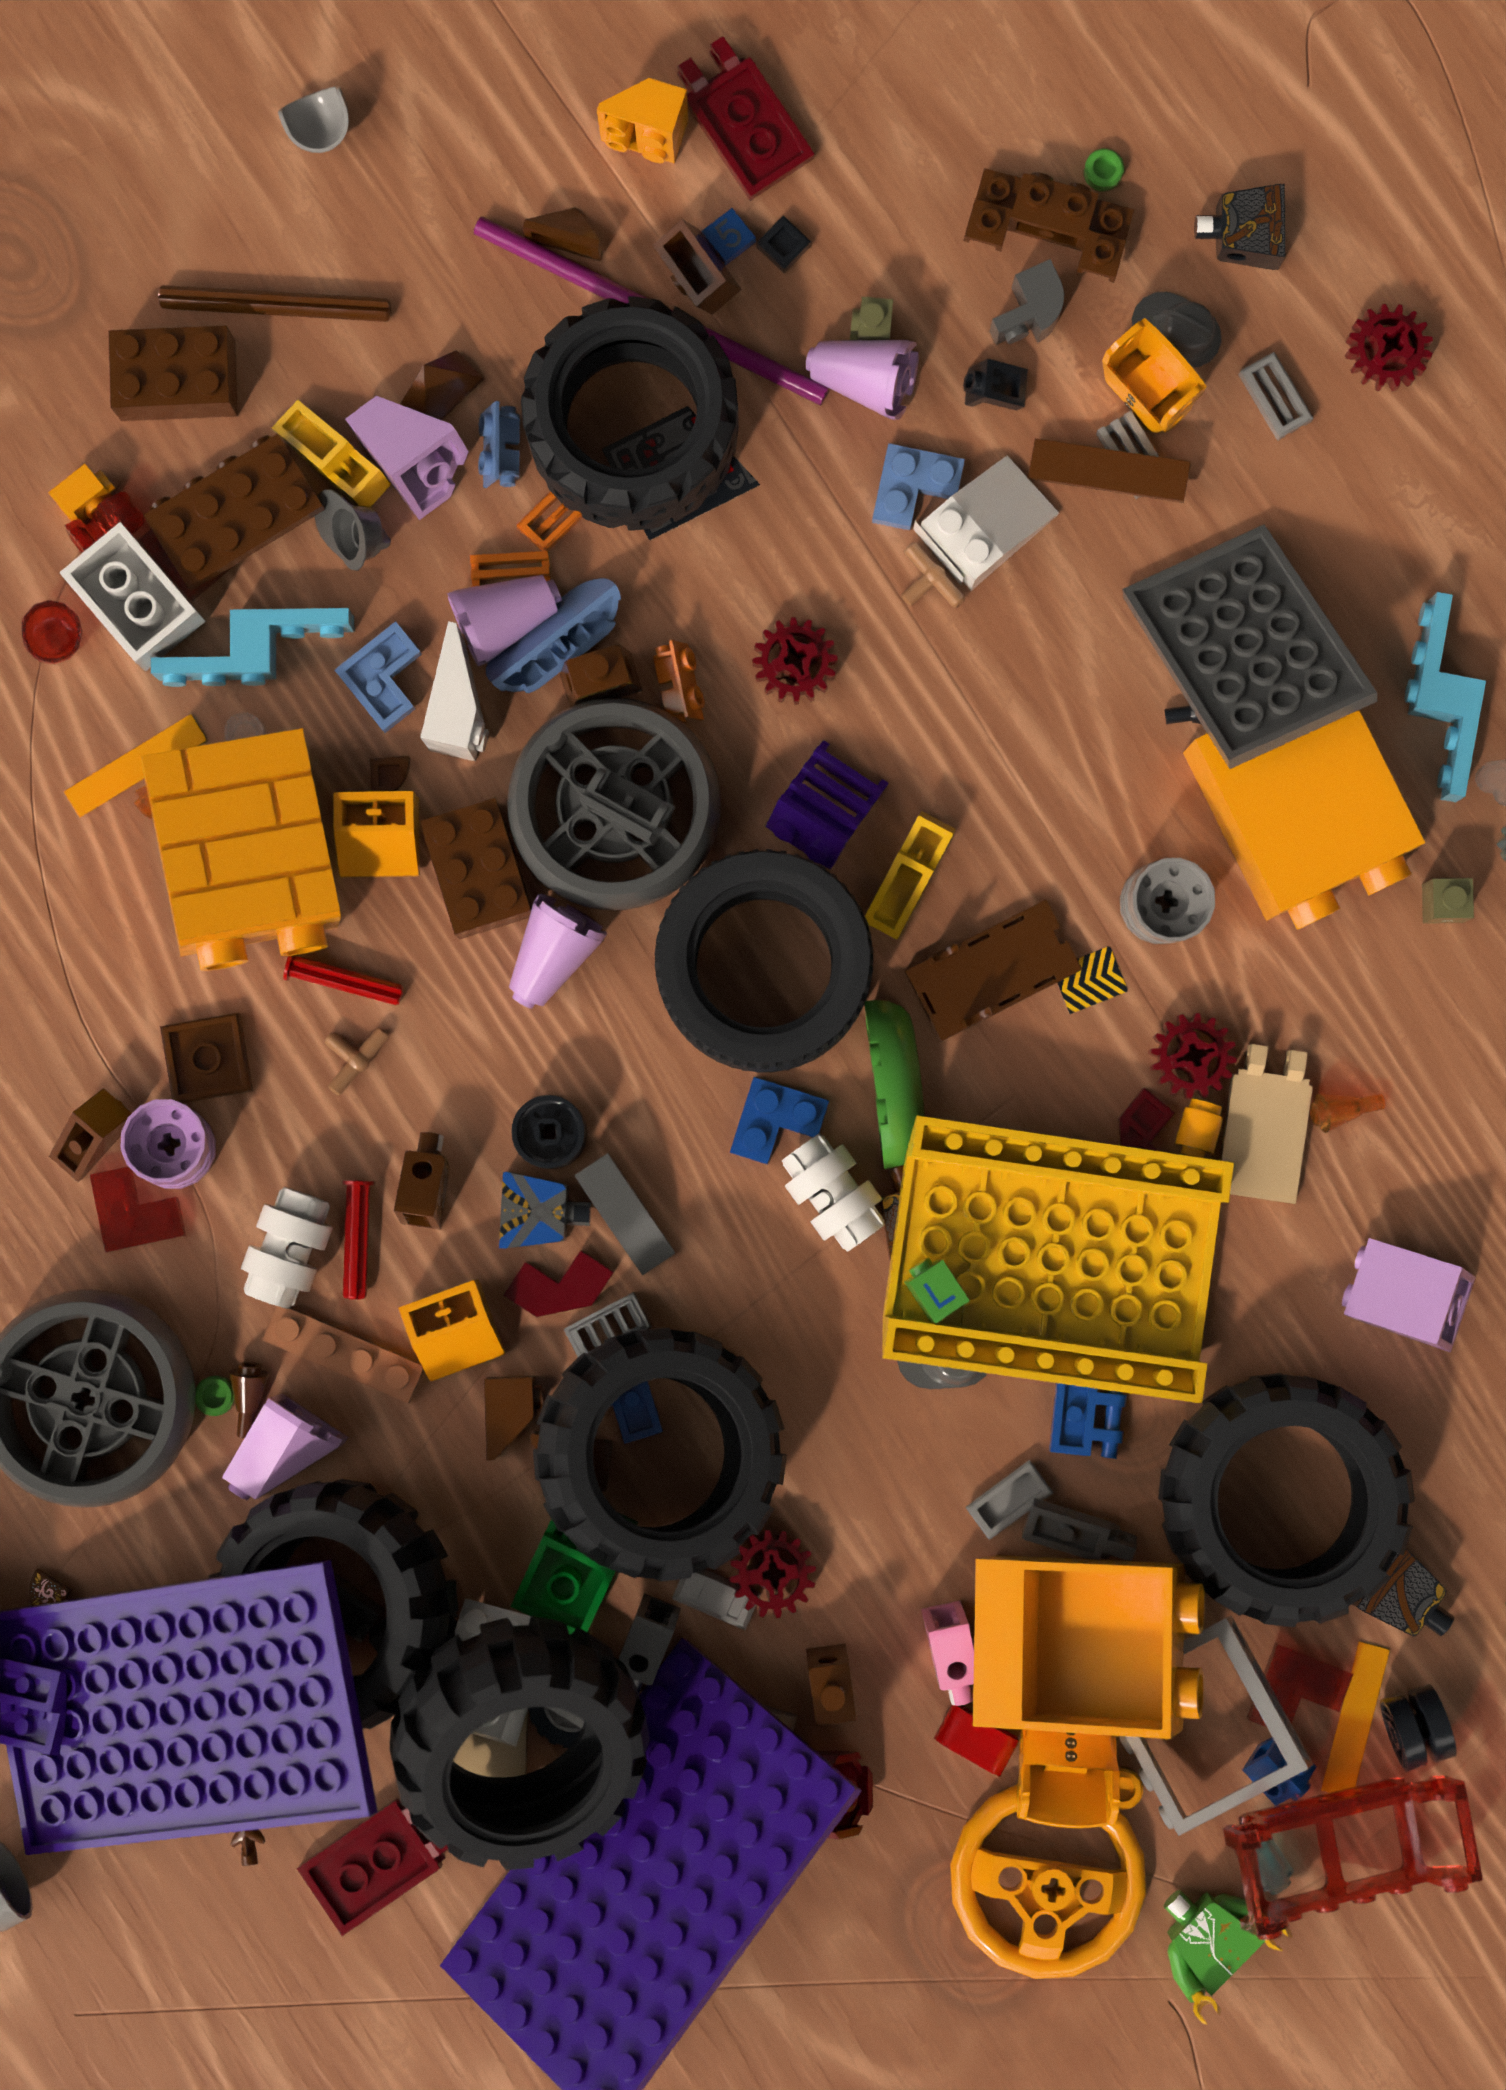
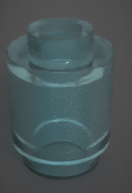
(1273, 1867)

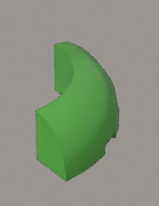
(895, 1077)

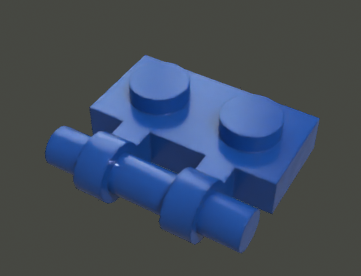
(1074, 1420)

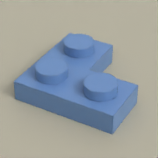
(909, 473)
(371, 674)

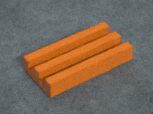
(534, 536)
(509, 558)

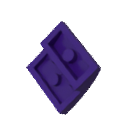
(32, 1707)

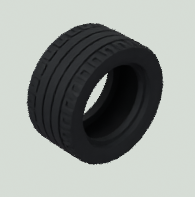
(764, 877)

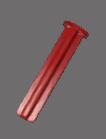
(343, 980)
(356, 1238)

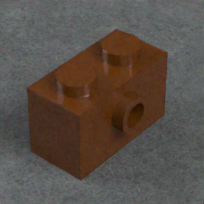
(696, 267)

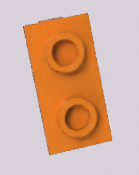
(677, 665)

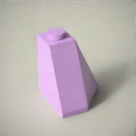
(411, 451)
(279, 1447)

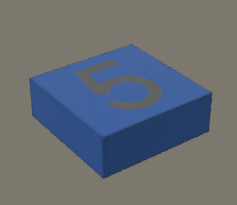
(729, 236)

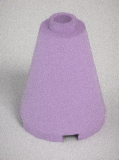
(867, 371)
(502, 613)
(552, 950)

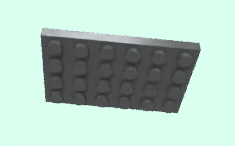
(1249, 646)

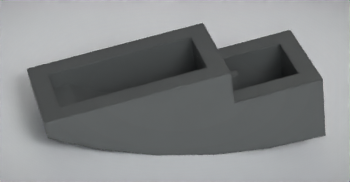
(624, 1213)

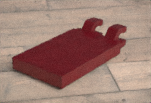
(744, 120)
(371, 1866)

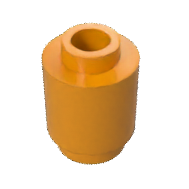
(1199, 1128)

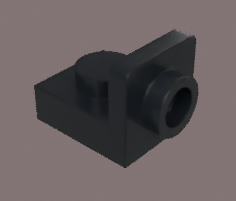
(996, 385)

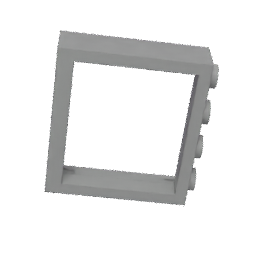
(1270, 1711)

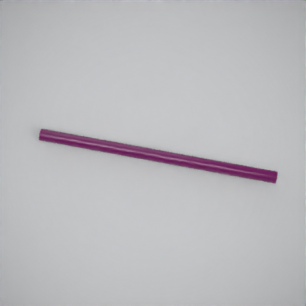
(607, 289)

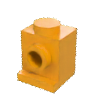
(81, 493)

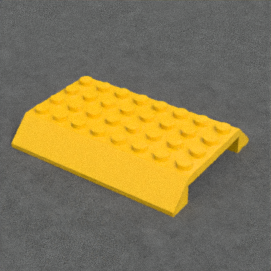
(1071, 1254)

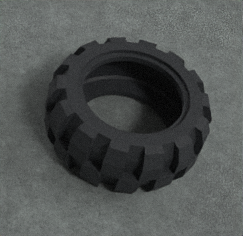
(748, 1473)
(1376, 1519)
(394, 1547)
(530, 1812)

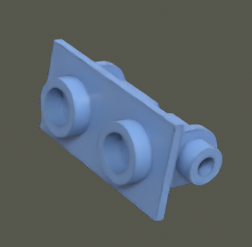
(497, 430)

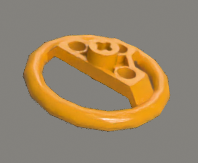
(1042, 1954)

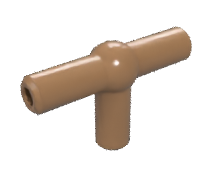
(933, 576)
(356, 1059)

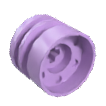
(150, 1131)

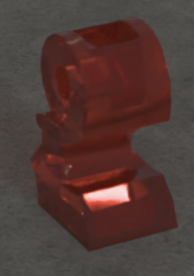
(106, 516)

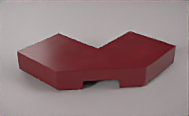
(1143, 1121)
(545, 1296)

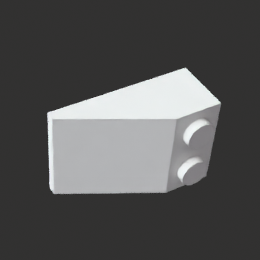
(988, 521)
(454, 713)

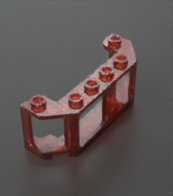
(1269, 1918)

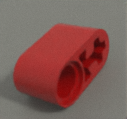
(983, 1746)

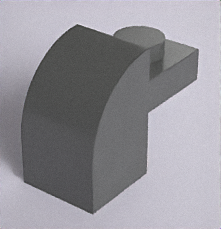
(1040, 302)

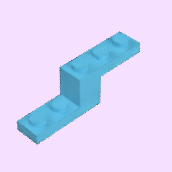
(253, 646)
(1445, 697)

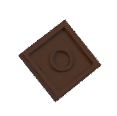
(206, 1058)

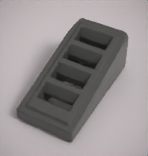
(635, 1310)

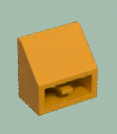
(645, 120)
(377, 833)
(452, 1330)

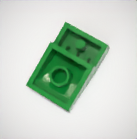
(563, 1582)

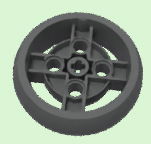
(562, 853)
(109, 1326)

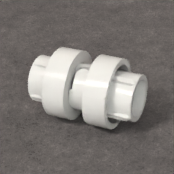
(843, 1206)
(292, 1222)

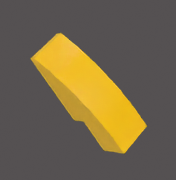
(331, 455)
(909, 874)

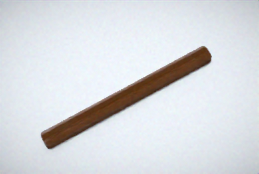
(274, 303)

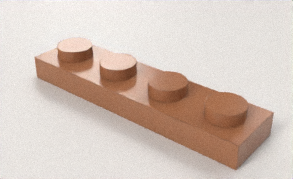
(344, 1353)

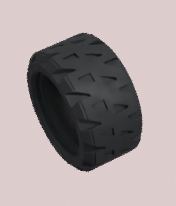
(615, 334)

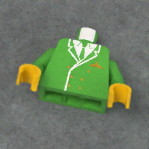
(1208, 1944)

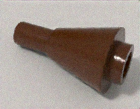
(248, 1387)

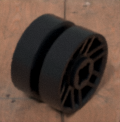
(529, 1134)
(1418, 1727)

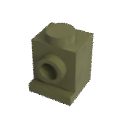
(872, 320)

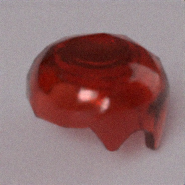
(51, 632)

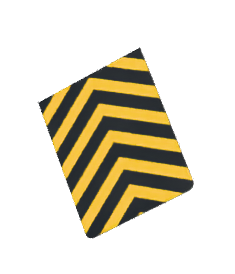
(1095, 983)

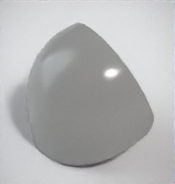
(316, 120)

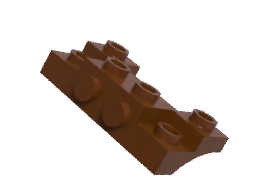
(1051, 213)

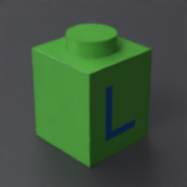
(935, 1289)

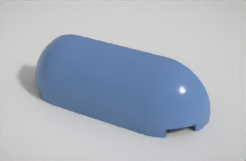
(580, 623)

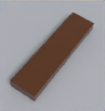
(1109, 470)

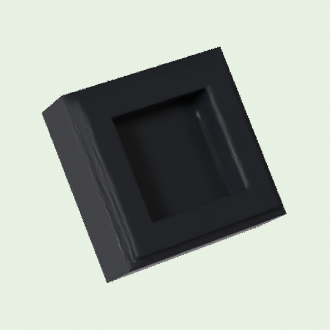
(783, 244)

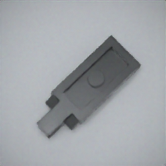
(1077, 1532)

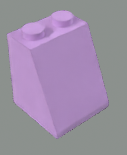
(1408, 1294)

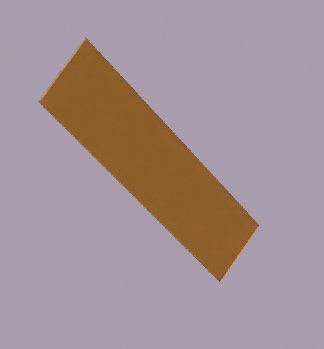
(128, 768)
(1355, 1718)

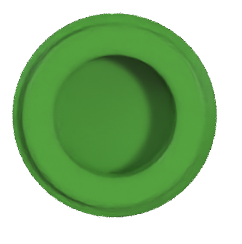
(1103, 170)
(214, 1395)

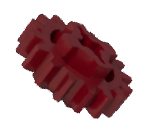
(1374, 337)
(810, 652)
(1186, 1038)
(790, 1571)

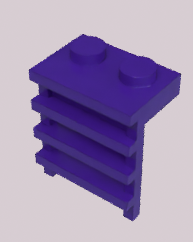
(815, 822)

